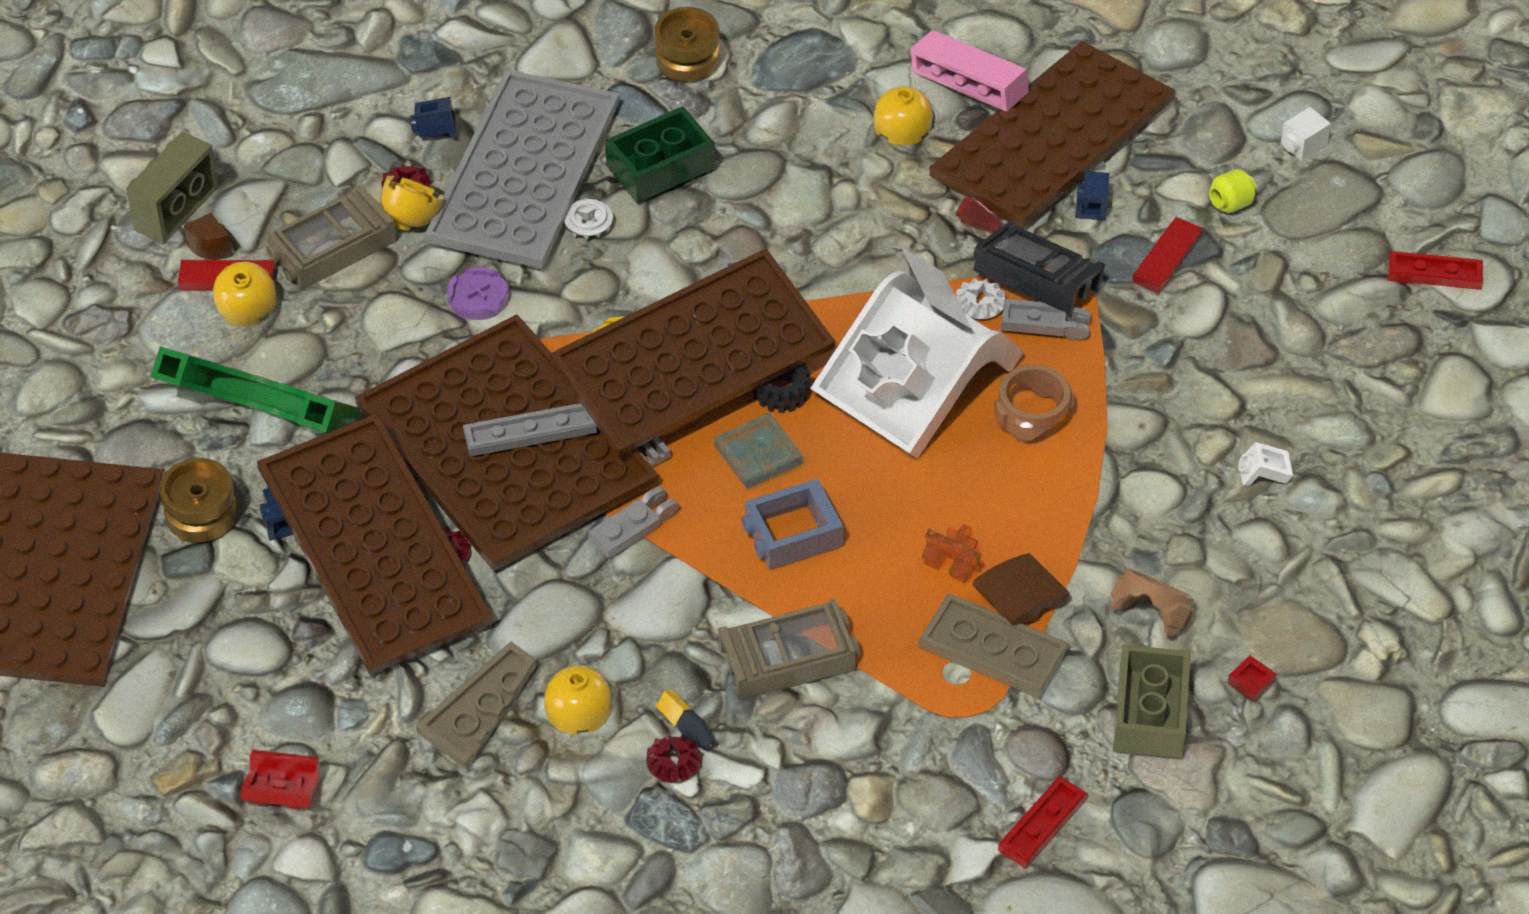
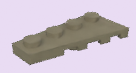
(475, 708)

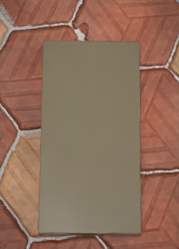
(993, 646)

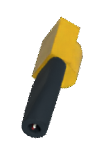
(686, 719)

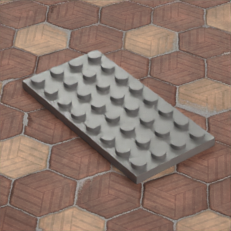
(523, 169)

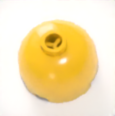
(903, 115)
(409, 203)
(244, 293)
(577, 700)

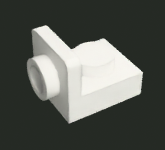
(1265, 462)

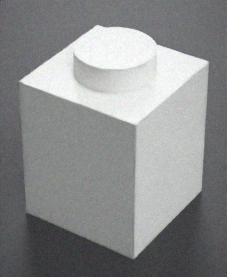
(1305, 133)

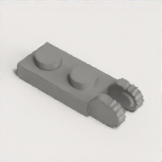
(1044, 319)
(632, 522)

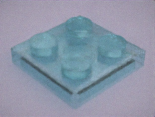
(758, 450)

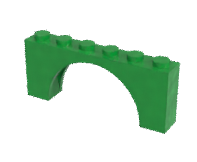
(252, 391)

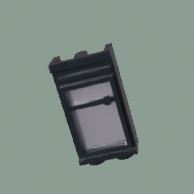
(1037, 267)

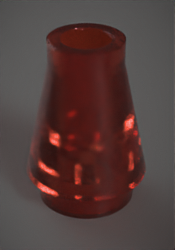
(977, 214)

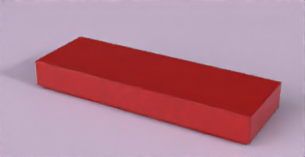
(1167, 255)
(1435, 270)
(203, 273)
(1042, 822)

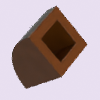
(208, 238)

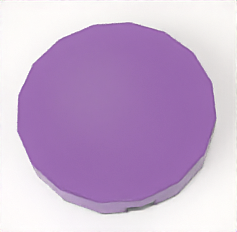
(478, 293)

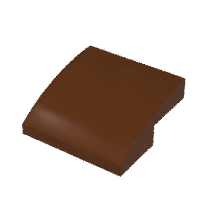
(1021, 588)

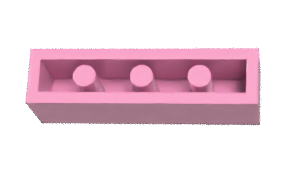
(969, 70)

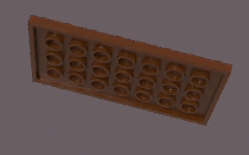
(1053, 135)
(692, 351)
(374, 543)

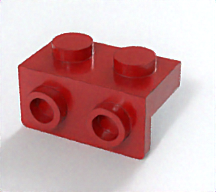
(281, 779)

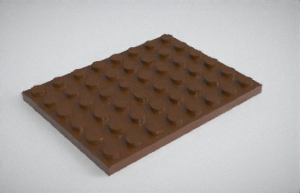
(512, 496)
(69, 562)

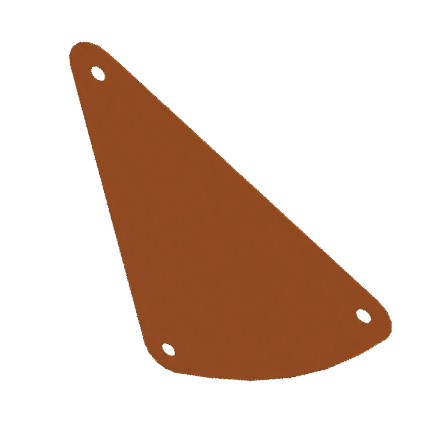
(970, 473)

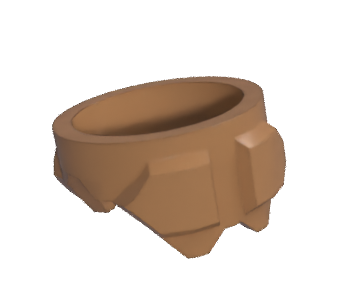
(1045, 383)
(1173, 603)

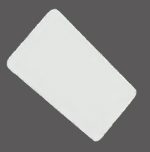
(936, 287)

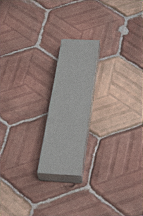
(528, 429)

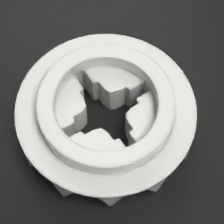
(586, 210)
(988, 307)

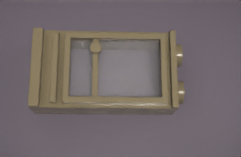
(331, 238)
(789, 649)

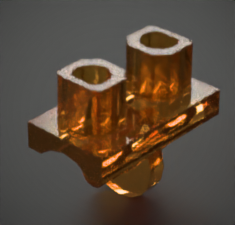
(965, 559)

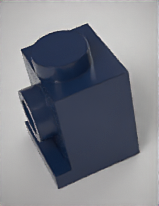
(434, 118)
(1093, 196)
(273, 518)

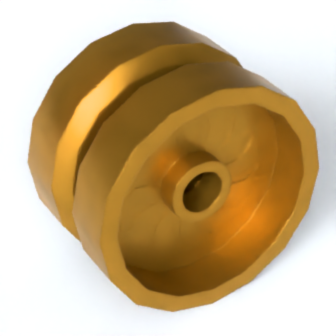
(687, 44)
(198, 499)

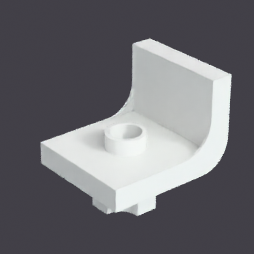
(908, 363)

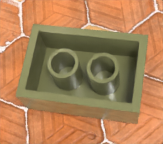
(172, 187)
(1152, 701)

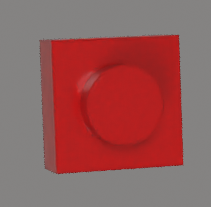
(1252, 678)

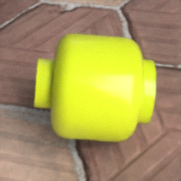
(1232, 191)

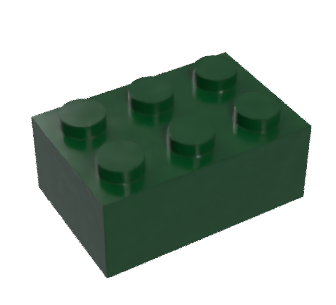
(660, 154)

